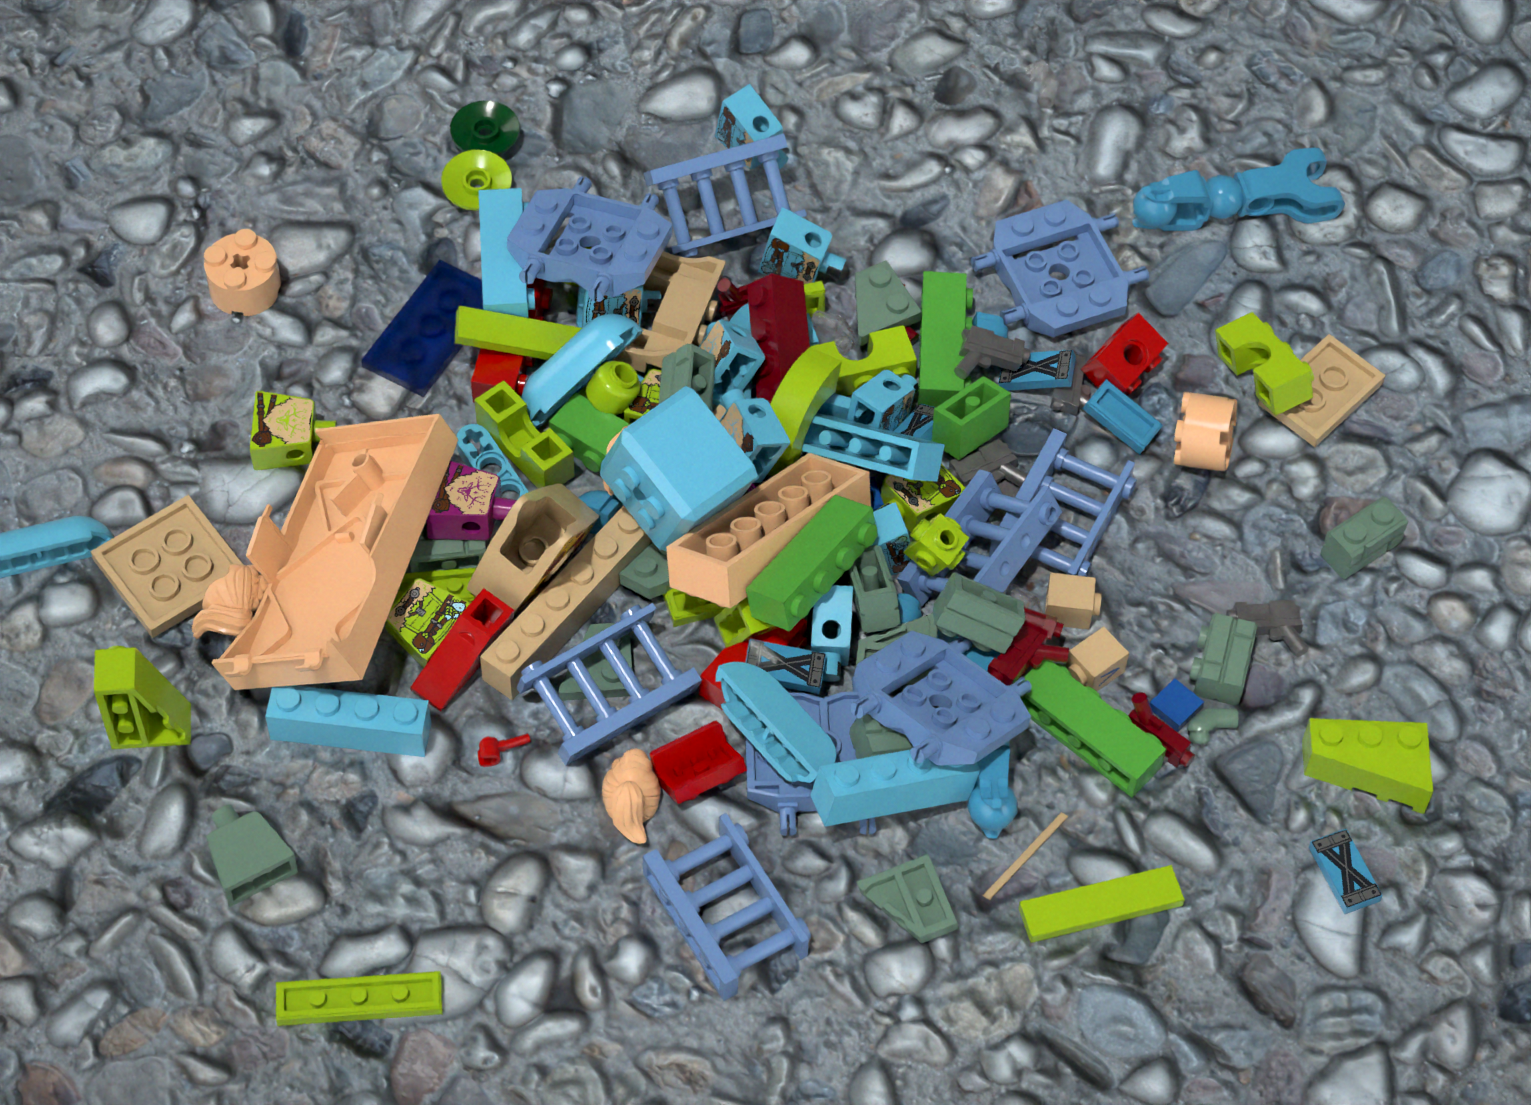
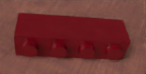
(778, 327)

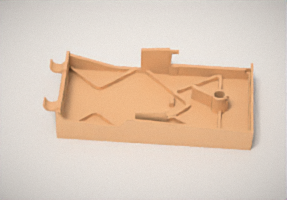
(339, 553)

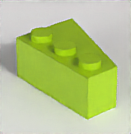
(138, 701)
(1371, 756)

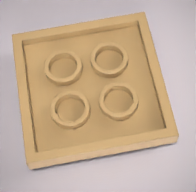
(166, 564)

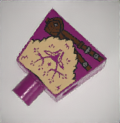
(467, 504)

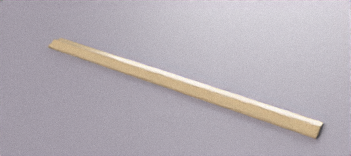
(1025, 856)

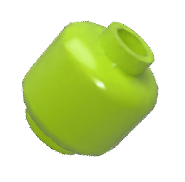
(613, 387)

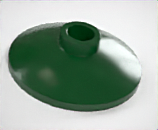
(488, 119)

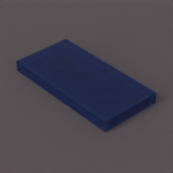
(422, 334)

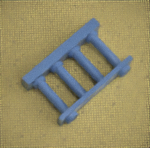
(700, 171)
(1054, 457)
(1016, 545)
(609, 719)
(705, 938)

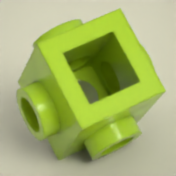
(936, 544)

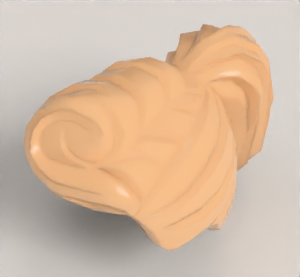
(230, 601)
(631, 794)

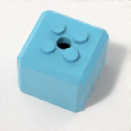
(676, 468)

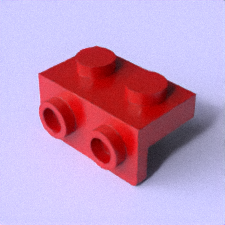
(696, 762)

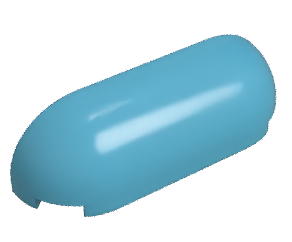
(576, 363)
(50, 544)
(774, 722)

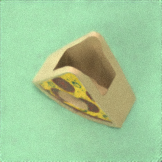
(533, 545)

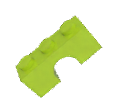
(887, 350)
(1278, 374)
(538, 455)

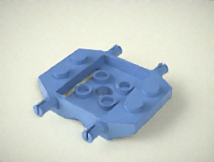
(622, 238)
(1094, 280)
(973, 709)
(772, 790)

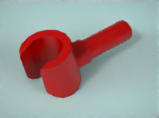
(490, 748)

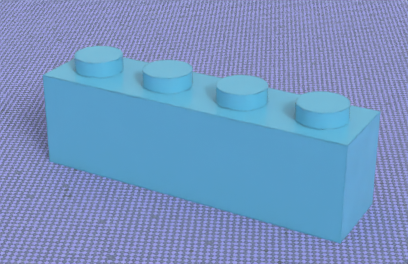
(501, 284)
(874, 448)
(349, 720)
(887, 786)

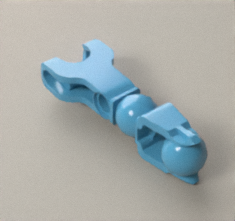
(1188, 199)
(991, 801)

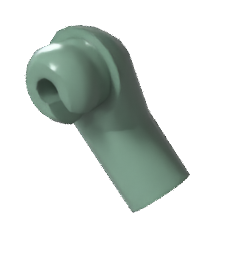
(1208, 720)

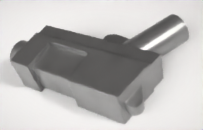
(985, 348)
(1074, 397)
(992, 458)
(1277, 619)

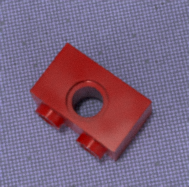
(1136, 341)

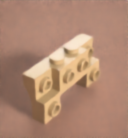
(686, 306)

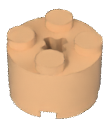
(242, 273)
(1205, 431)

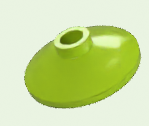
(473, 169)

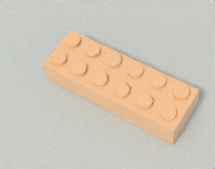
(742, 539)

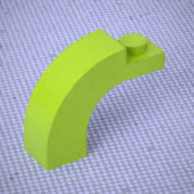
(799, 398)

